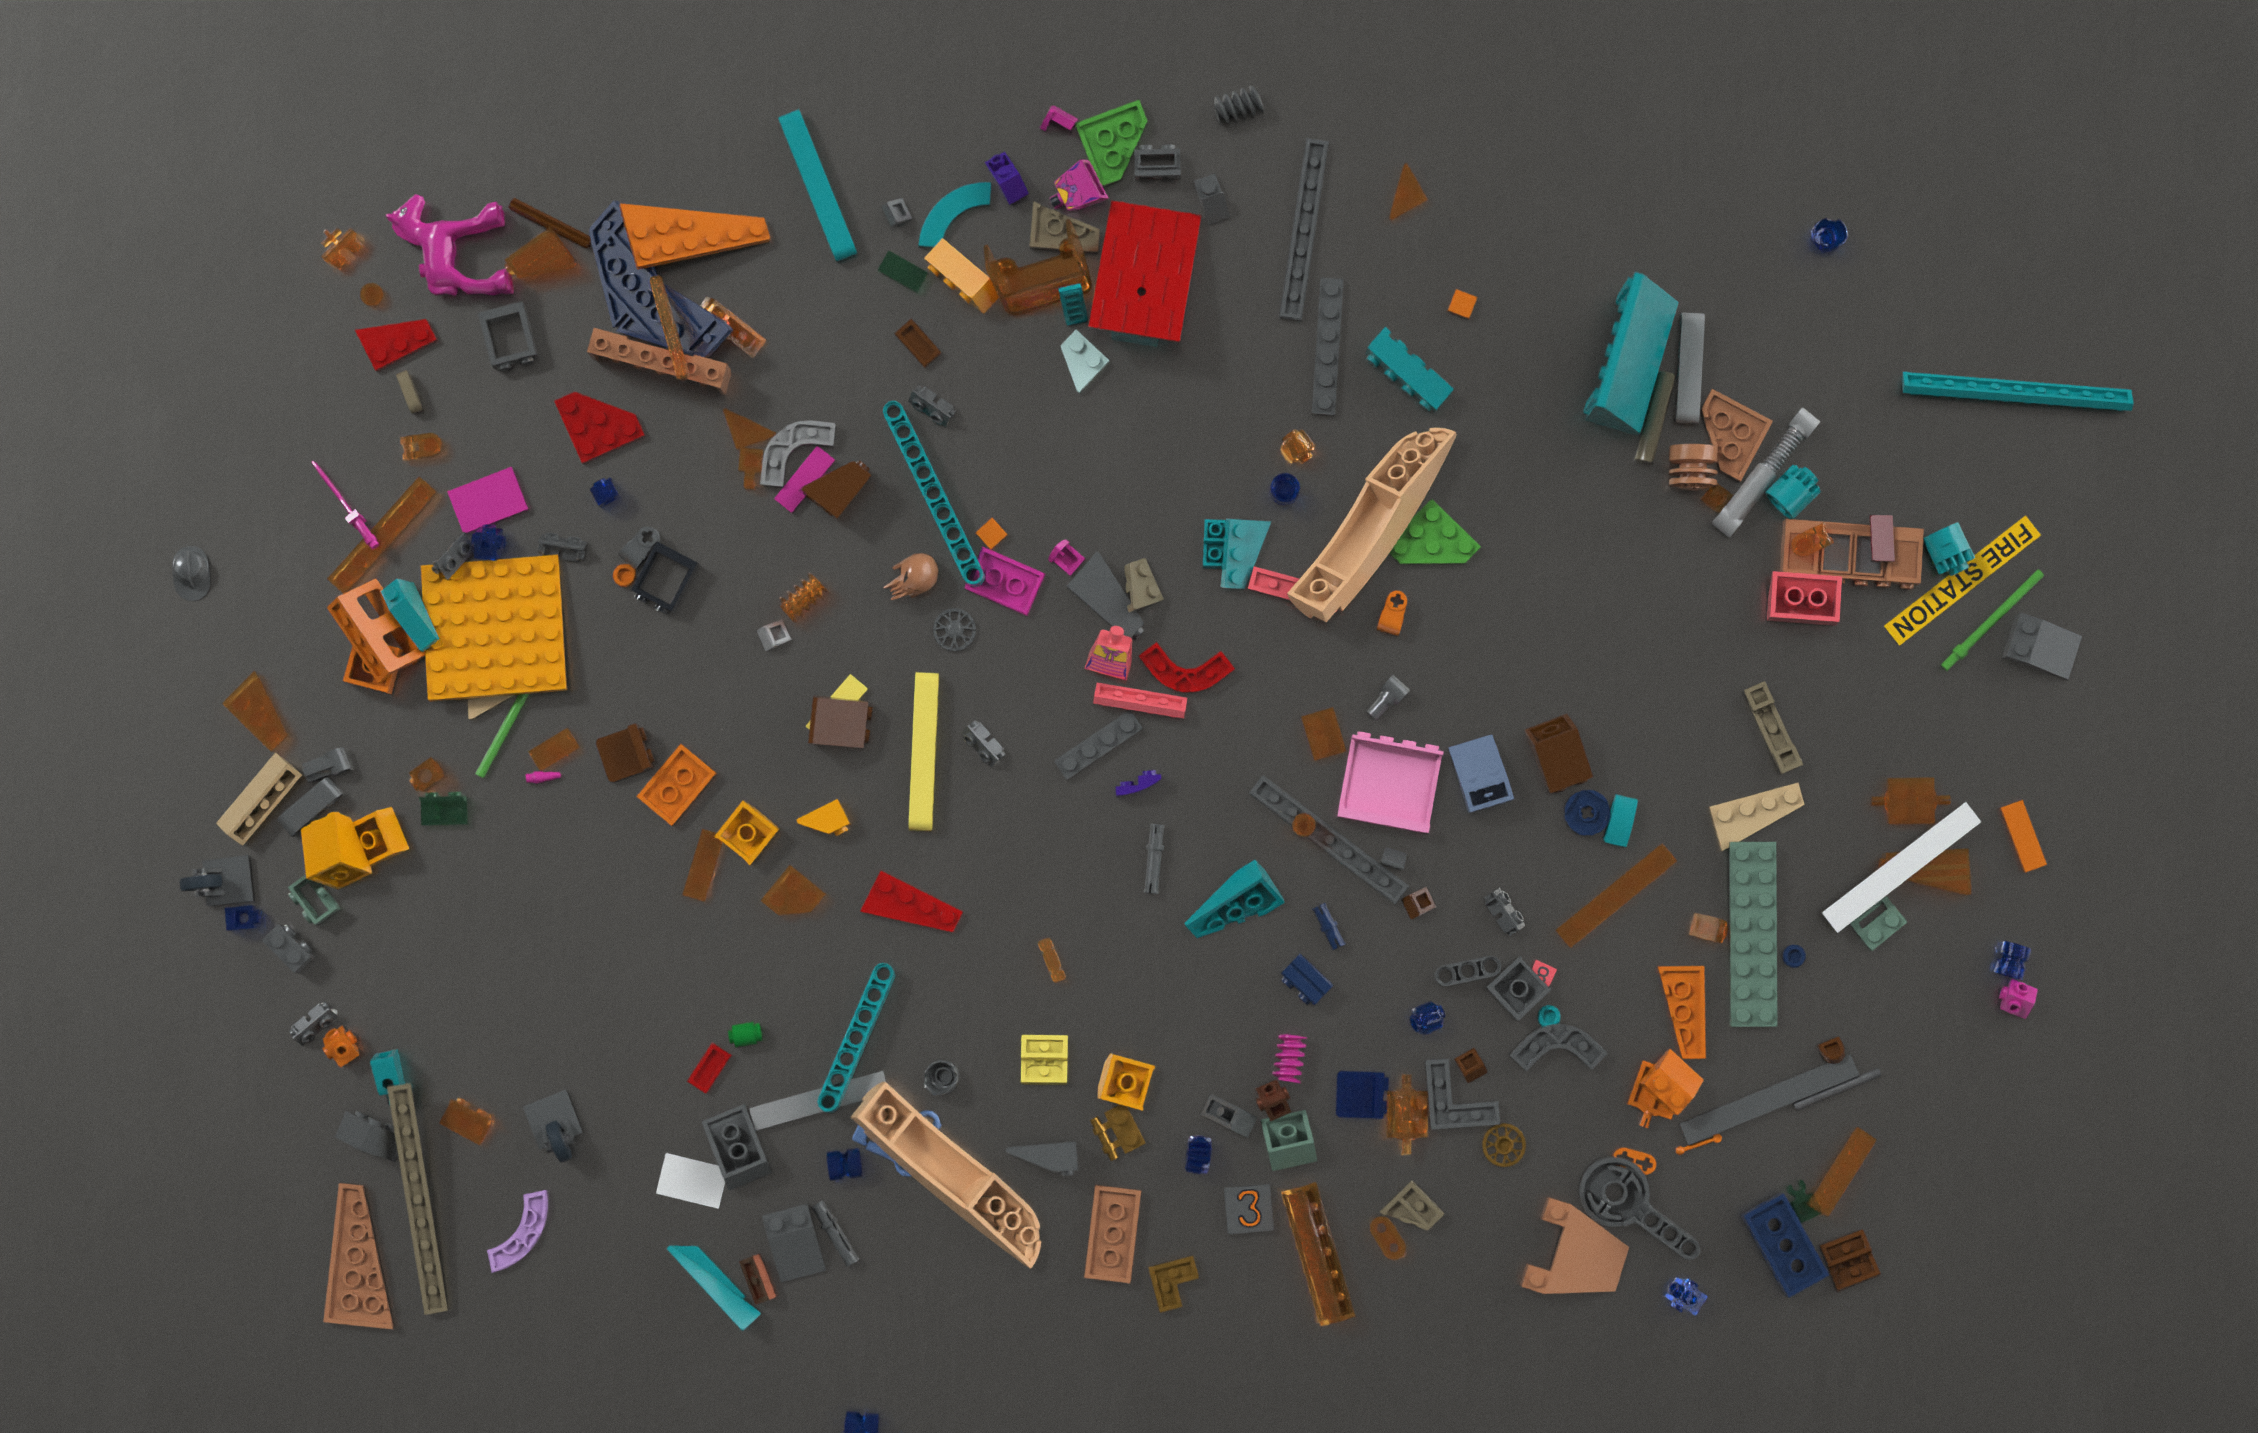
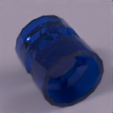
(1284, 489)
(2012, 960)
(844, 1164)
(861, 1424)

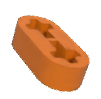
(1636, 1155)

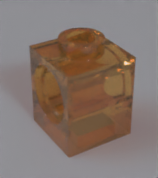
(436, 771)

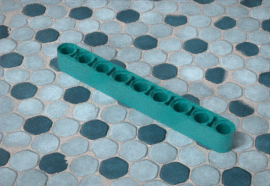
(926, 485)

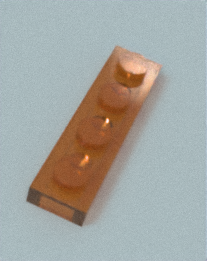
(1842, 1171)

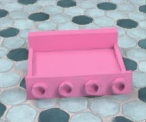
(1390, 783)

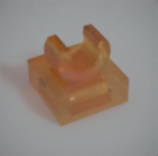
(1716, 498)

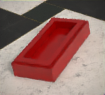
(709, 1068)

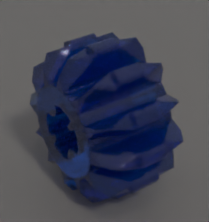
(1198, 1154)

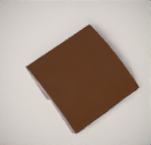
(1850, 1260)

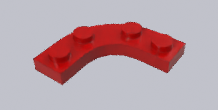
(1185, 679)

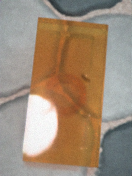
(554, 749)

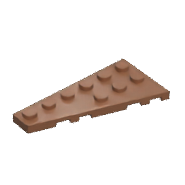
(355, 1277)

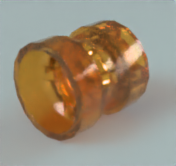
(1303, 825)

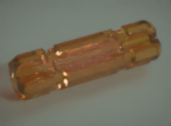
(1052, 960)

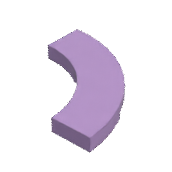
(525, 1236)

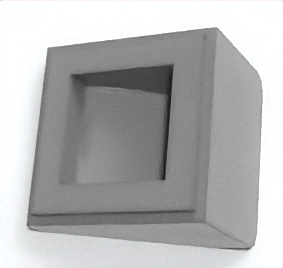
(773, 635)

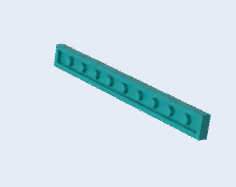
(2017, 391)

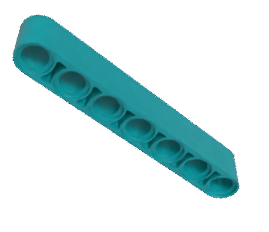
(817, 185)
(855, 1026)

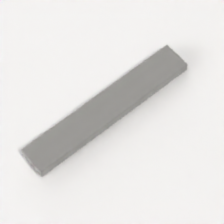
(806, 1103)

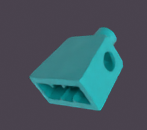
(386, 1066)

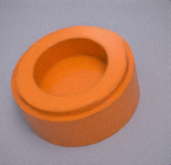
(624, 575)

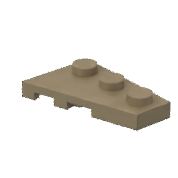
(1050, 229)

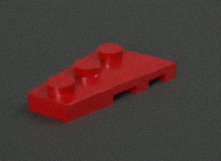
(395, 341)

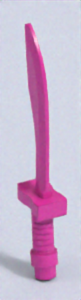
(353, 518)

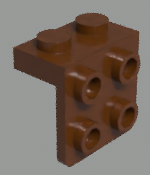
(625, 753)

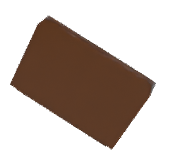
(1418, 903)
(1471, 1065)

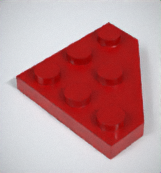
(596, 426)

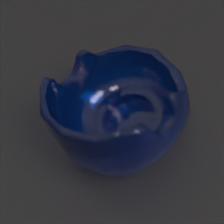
(1829, 235)

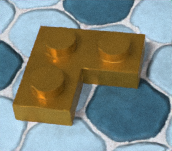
(1165, 1281)

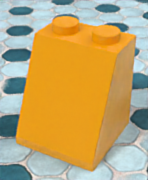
(333, 851)

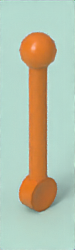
(1715, 1138)

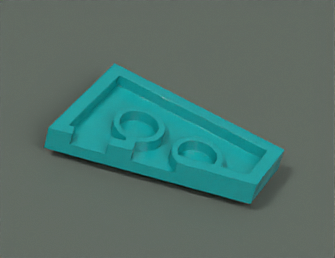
(1241, 549)

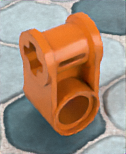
(1392, 617)

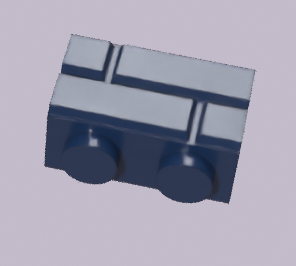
(1306, 980)

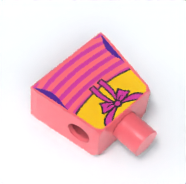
(1111, 653)

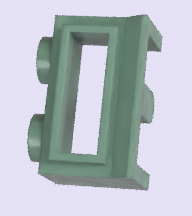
(309, 913)

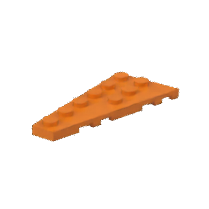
(675, 235)

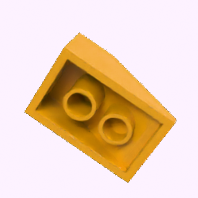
(380, 835)

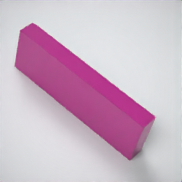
(812, 468)

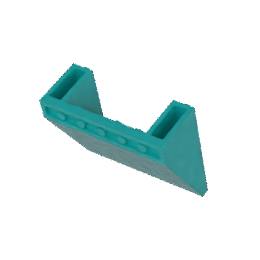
(1633, 356)

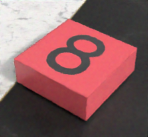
(1544, 971)

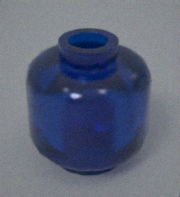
(1427, 1018)

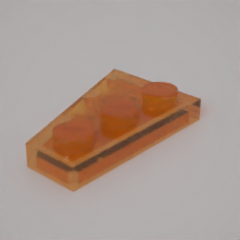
(256, 712)

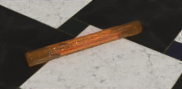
(669, 327)

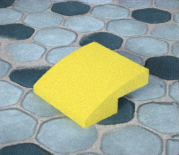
(1044, 1059)

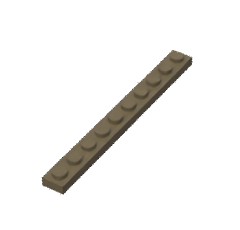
(417, 1198)

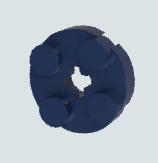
(1600, 812)

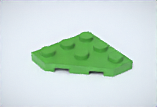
(1111, 140)
(1434, 539)

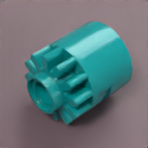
(1793, 491)
(1949, 549)

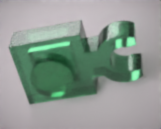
(1800, 1205)

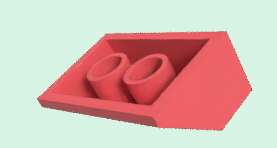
(1804, 598)

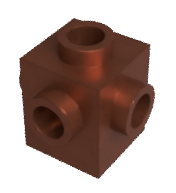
(1271, 1096)

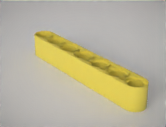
(923, 751)

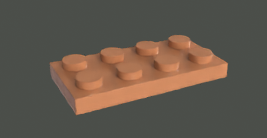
(1112, 1234)

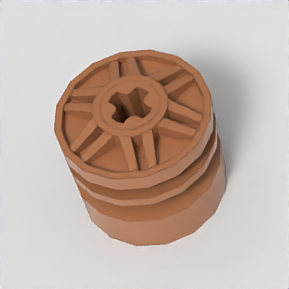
(1693, 466)

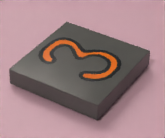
(1248, 1209)

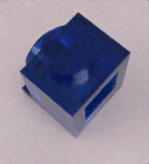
(605, 492)
(234, 914)

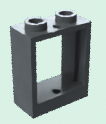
(502, 313)

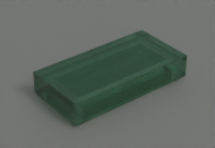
(902, 271)

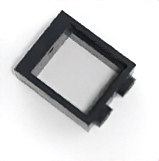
(660, 549)

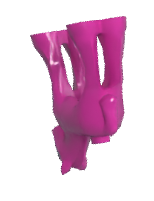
(440, 248)

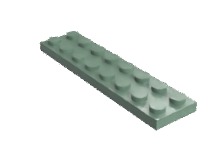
(1753, 934)

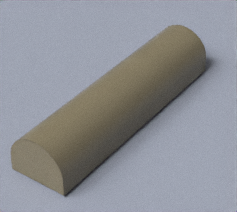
(1655, 417)

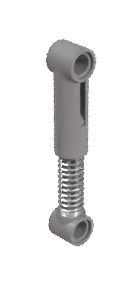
(1764, 474)

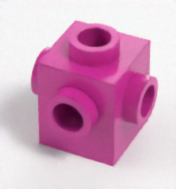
(2018, 998)

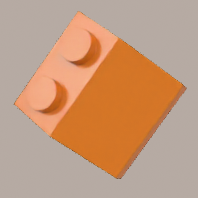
(1672, 1082)

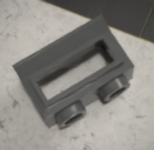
(1157, 171)

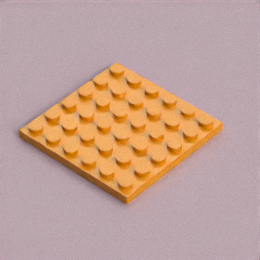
(495, 629)

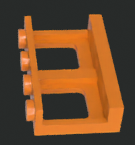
(367, 634)

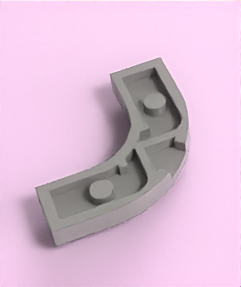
(786, 441)

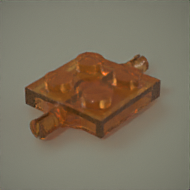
(1910, 800)
(1407, 1114)

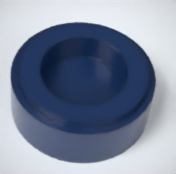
(1793, 956)

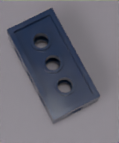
(1769, 1241)

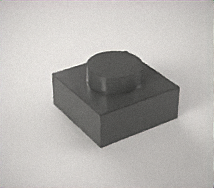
(896, 212)

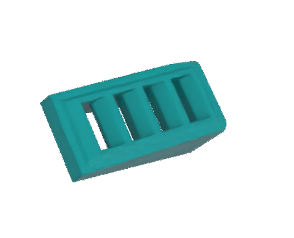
(1073, 306)

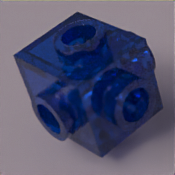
(488, 542)
(1685, 1296)

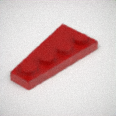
(903, 902)

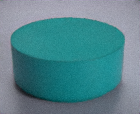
(1548, 1015)

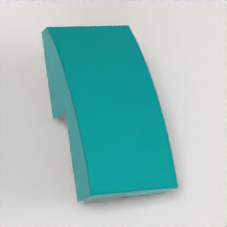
(1213, 543)
(1621, 820)

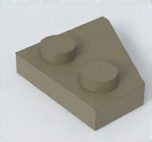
(1141, 585)
(1413, 1207)

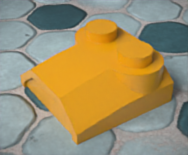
(747, 832)
(1124, 1081)

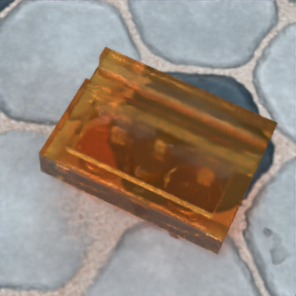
(1323, 734)

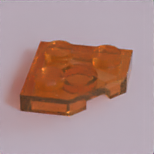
(792, 894)

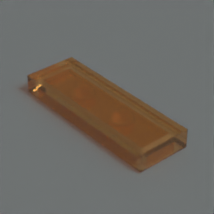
(703, 866)

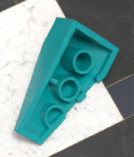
(1241, 896)

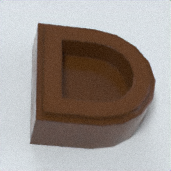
(1832, 1050)

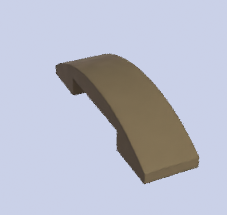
(1772, 728)

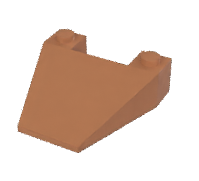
(1585, 1256)

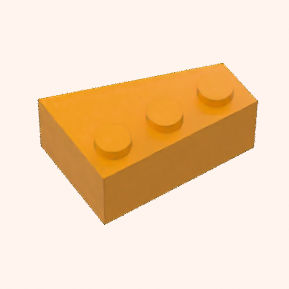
(962, 275)

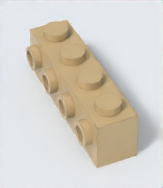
(259, 799)

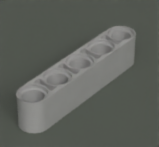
(1689, 368)

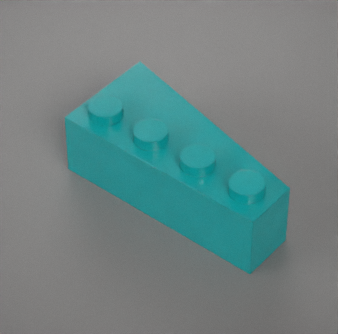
(1408, 371)

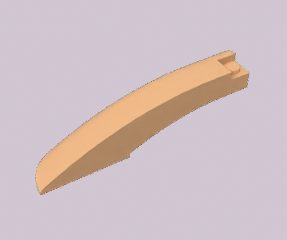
(1373, 523)
(950, 1173)

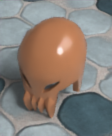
(921, 574)

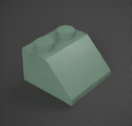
(1289, 1140)

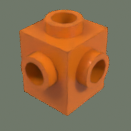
(340, 1046)

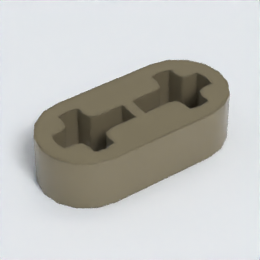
(409, 392)

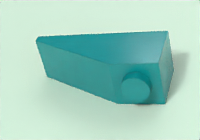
(408, 609)

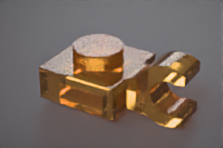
(750, 462)

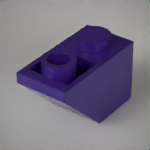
(1007, 177)

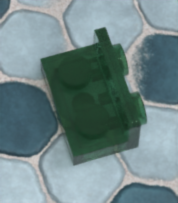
(444, 809)

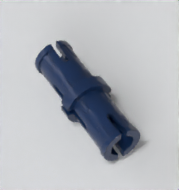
(1329, 926)

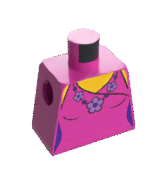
(1078, 188)

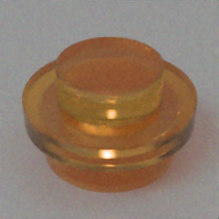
(371, 294)

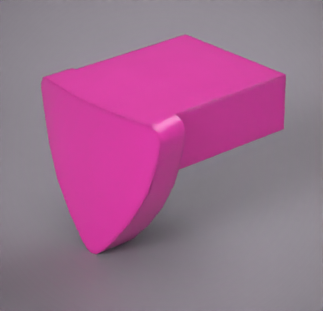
(1060, 117)
(1066, 557)

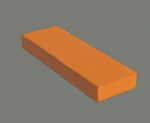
(2023, 836)

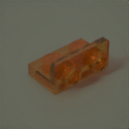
(466, 1121)

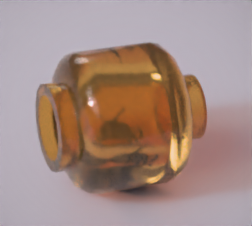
(1298, 446)

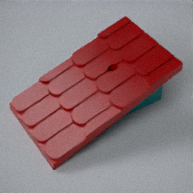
(1150, 254)

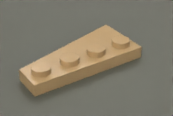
(1747, 815)

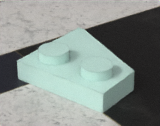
(1082, 359)

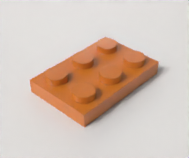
(676, 785)

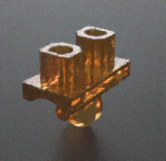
(347, 239)

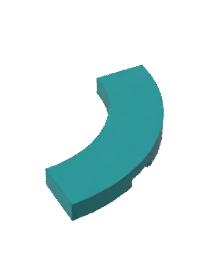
(949, 208)

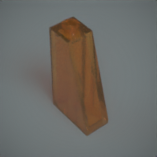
(1945, 872)

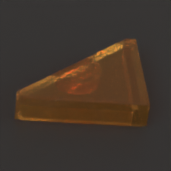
(1408, 194)
(746, 431)

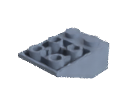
(1481, 774)

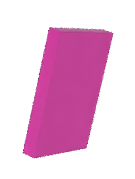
(488, 500)
(1006, 581)

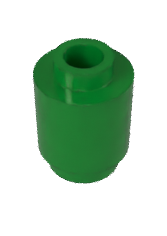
(745, 1034)

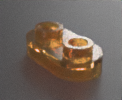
(1386, 1238)

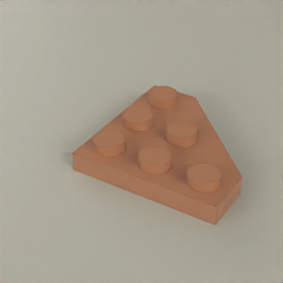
(1734, 431)

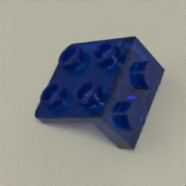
(1361, 1094)

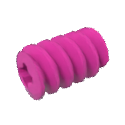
(1289, 1058)

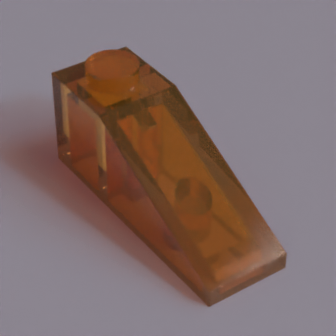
(742, 335)

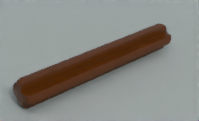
(546, 220)

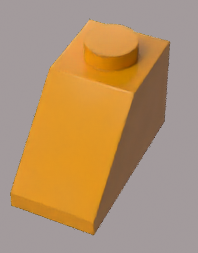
(827, 819)

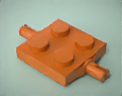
(1644, 1100)

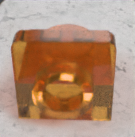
(1709, 928)

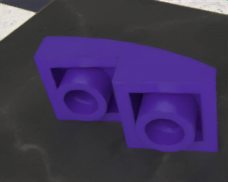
(1145, 781)

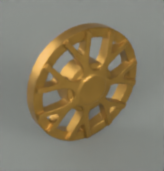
(1504, 1145)

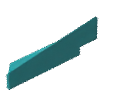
(716, 1284)

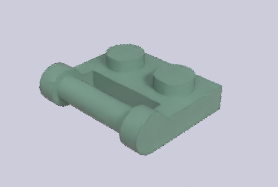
(1880, 927)

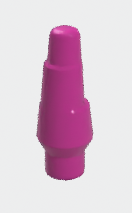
(540, 776)

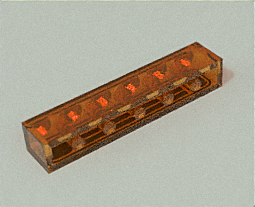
(1318, 1254)

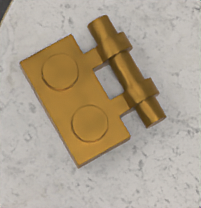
(1124, 1129)

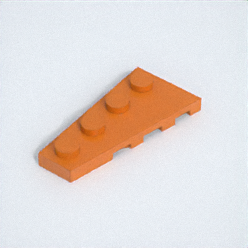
(1686, 1001)

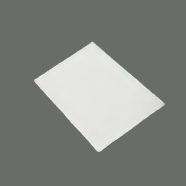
(691, 1181)

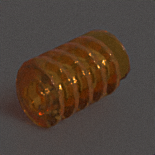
(802, 597)

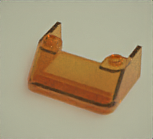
(1038, 283)

